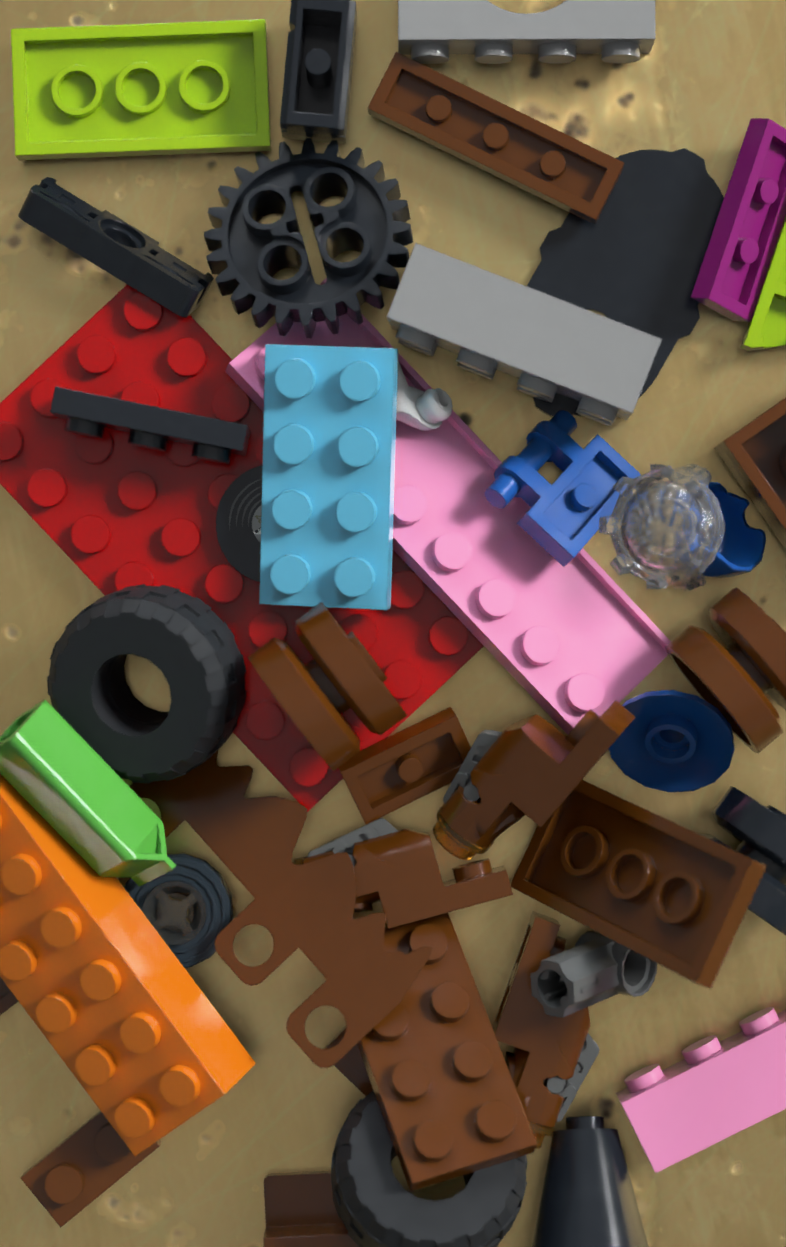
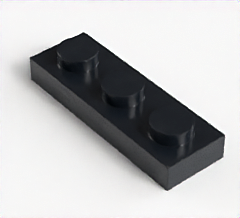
(150, 425)

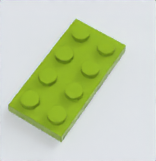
(140, 89)

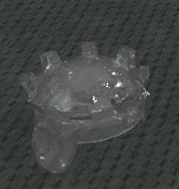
(665, 526)

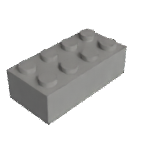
(521, 333)

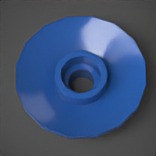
(674, 742)

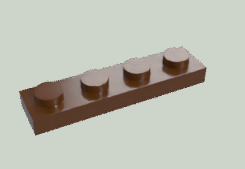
(495, 138)

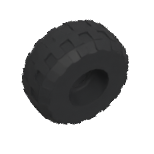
(191, 651)
(387, 1215)

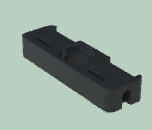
(115, 247)

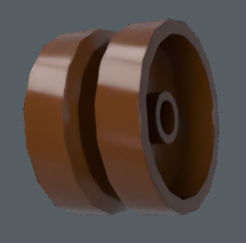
(740, 673)
(328, 685)

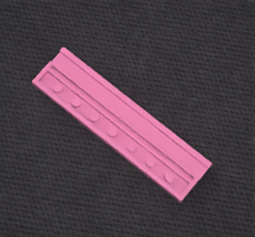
(553, 627)

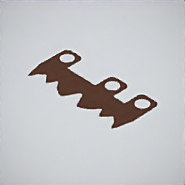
(298, 904)

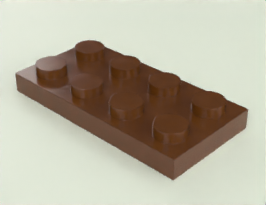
(640, 881)
(442, 1068)

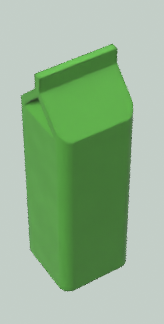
(82, 797)

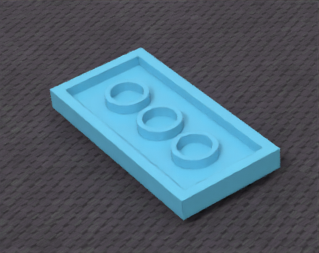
(328, 476)

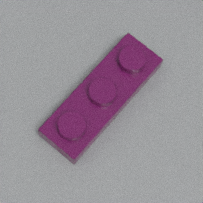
(746, 225)

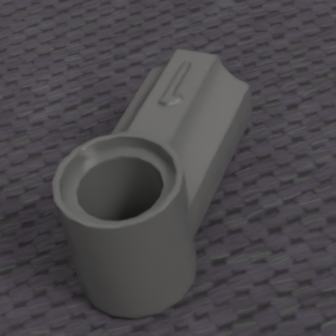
(590, 974)

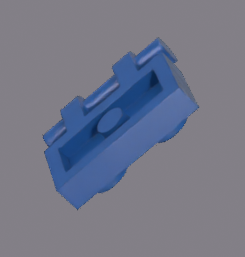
(570, 508)

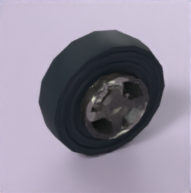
(205, 898)

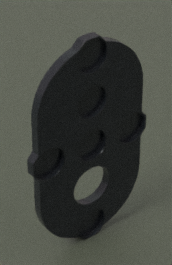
(638, 255)

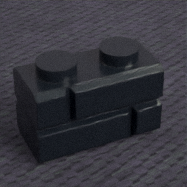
(318, 70)

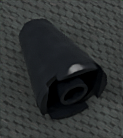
(588, 1190)

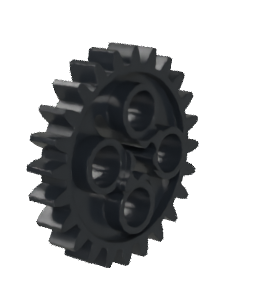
(251, 252)

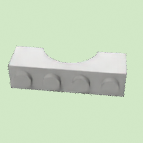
(477, 27)

